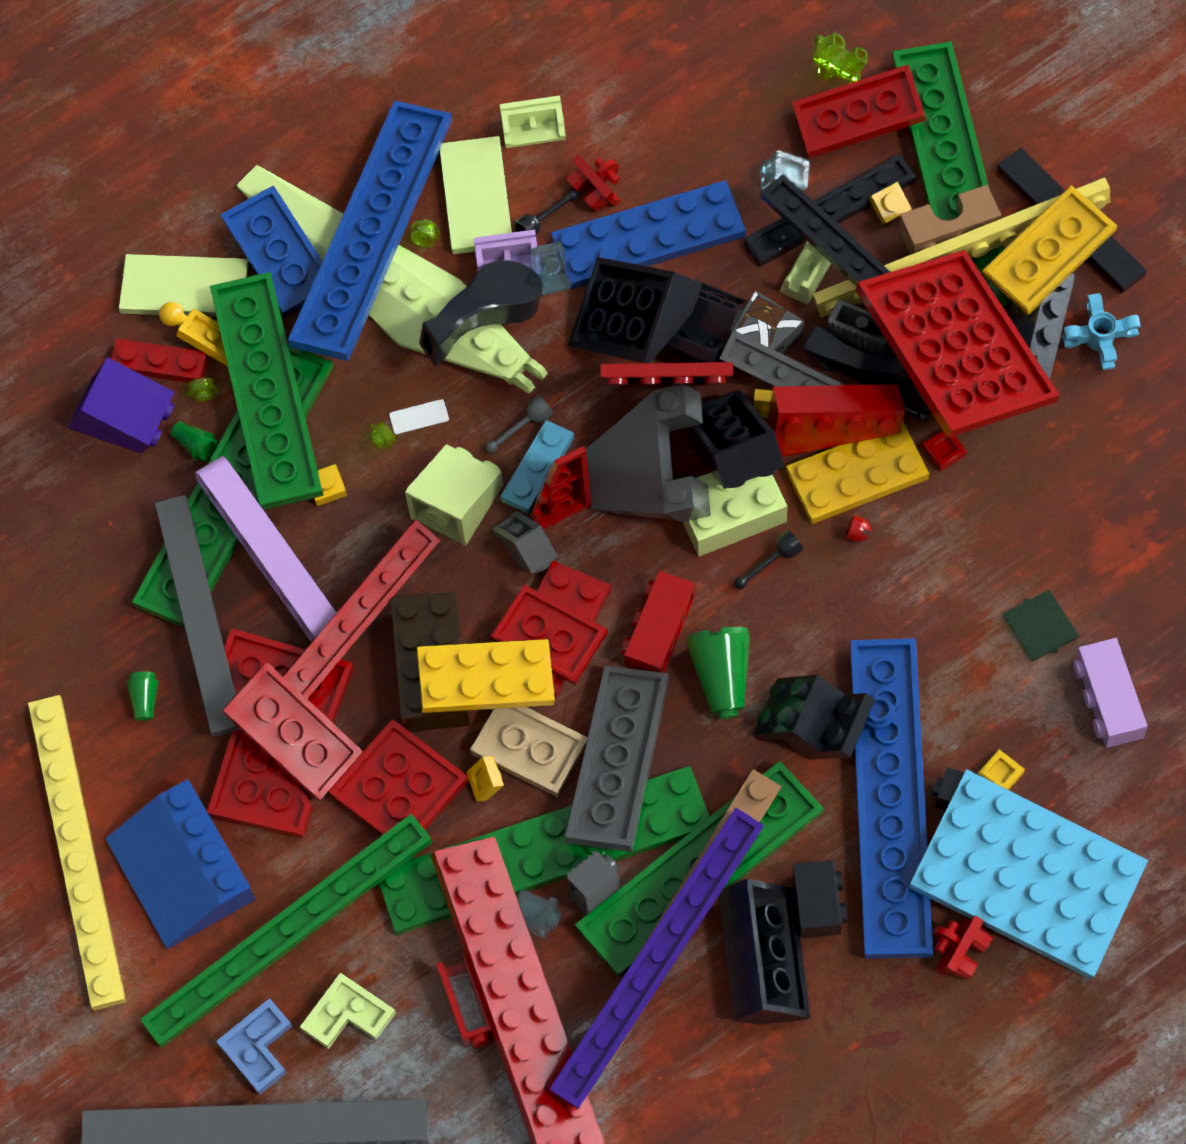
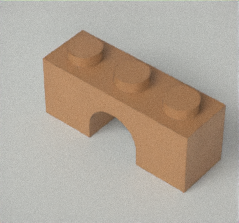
(923, 229)

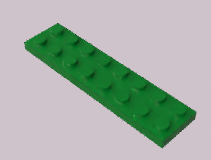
(266, 391)
(628, 916)

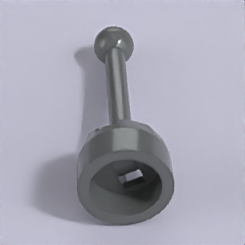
(537, 411)

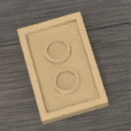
(530, 747)

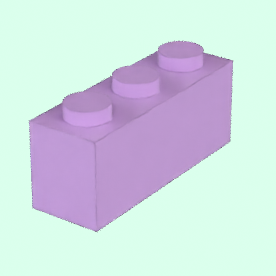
(1110, 693)

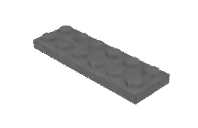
(617, 759)

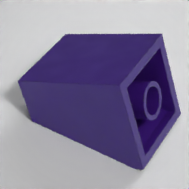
(122, 407)

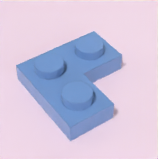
(248, 1044)

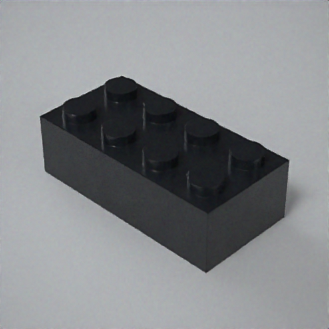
(735, 441)

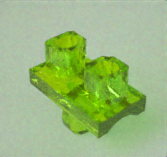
(835, 60)

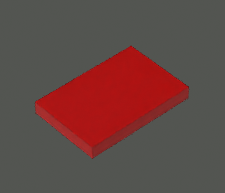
(570, 635)

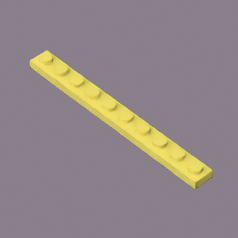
(975, 242)
(77, 853)

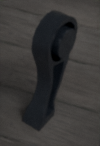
(496, 295)
(833, 354)

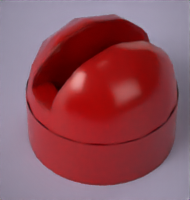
(856, 528)

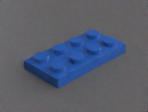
(276, 245)

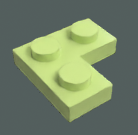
(343, 1004)

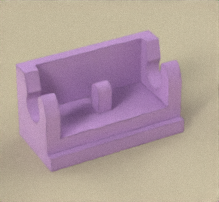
(507, 246)

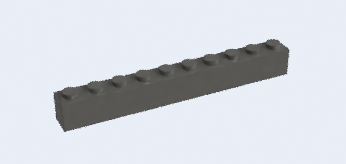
(264, 1124)

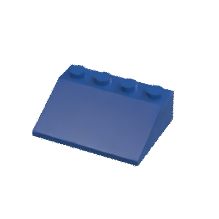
(179, 865)

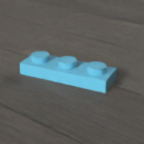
(525, 483)

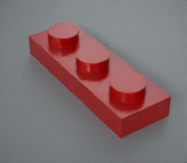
(160, 360)

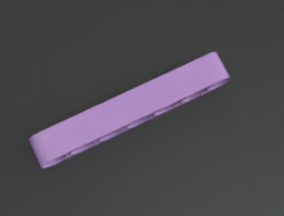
(265, 546)

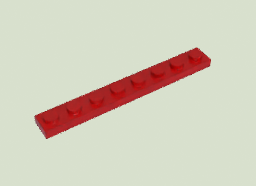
(361, 608)

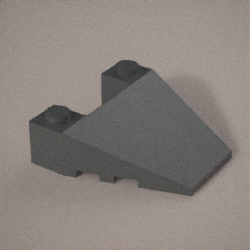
(633, 461)

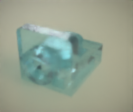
(792, 166)
(549, 264)
(539, 913)

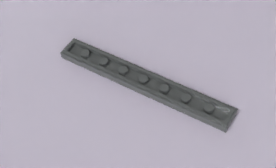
(197, 611)

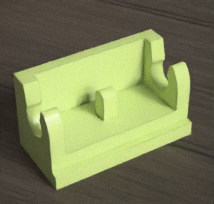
(532, 121)
(805, 275)

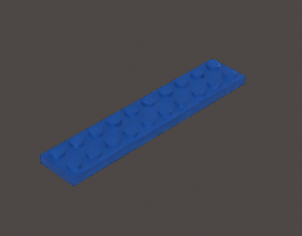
(370, 231)
(891, 803)

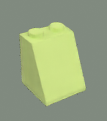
(454, 493)

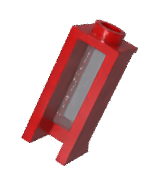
(465, 1004)

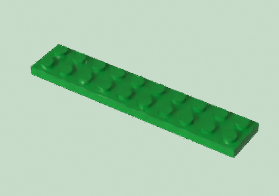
(946, 140)
(215, 538)
(538, 851)

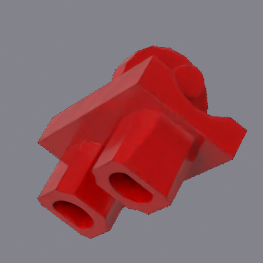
(601, 193)
(968, 935)

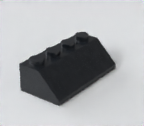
(763, 953)

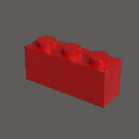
(659, 623)

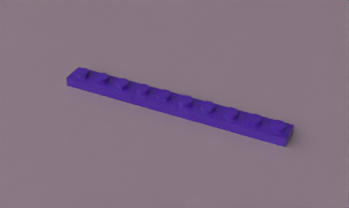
(656, 959)

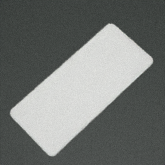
(419, 416)

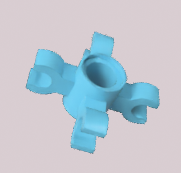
(1103, 343)

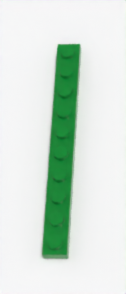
(286, 930)

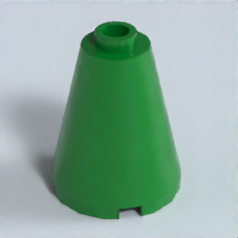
(721, 667)

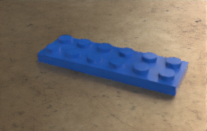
(652, 231)

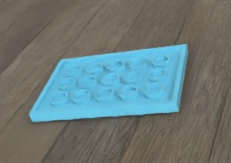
(1028, 874)

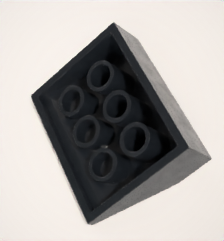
(632, 310)

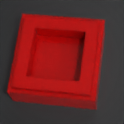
(944, 450)

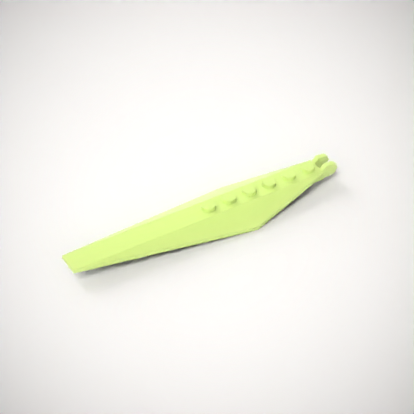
(409, 293)

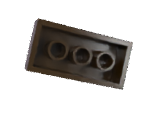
(420, 623)

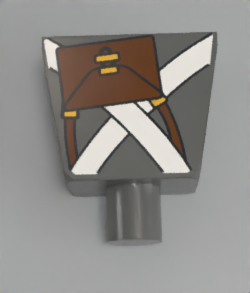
(770, 324)

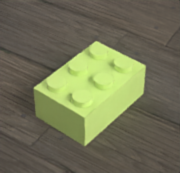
(737, 513)

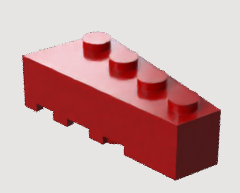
(833, 415)

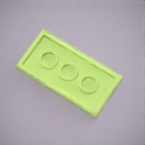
(474, 191)
(159, 279)

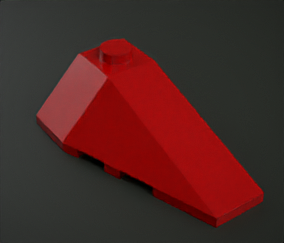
(563, 489)

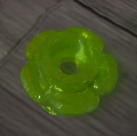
(424, 233)
(202, 389)
(382, 435)

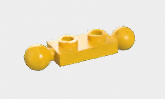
(195, 329)

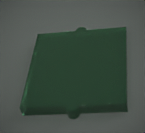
(1040, 625)

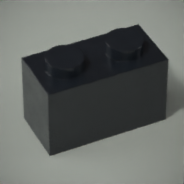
(817, 899)

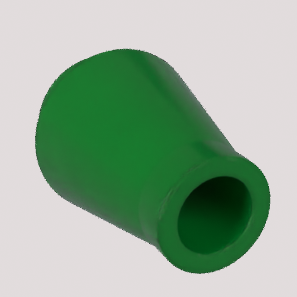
(195, 441)
(142, 693)

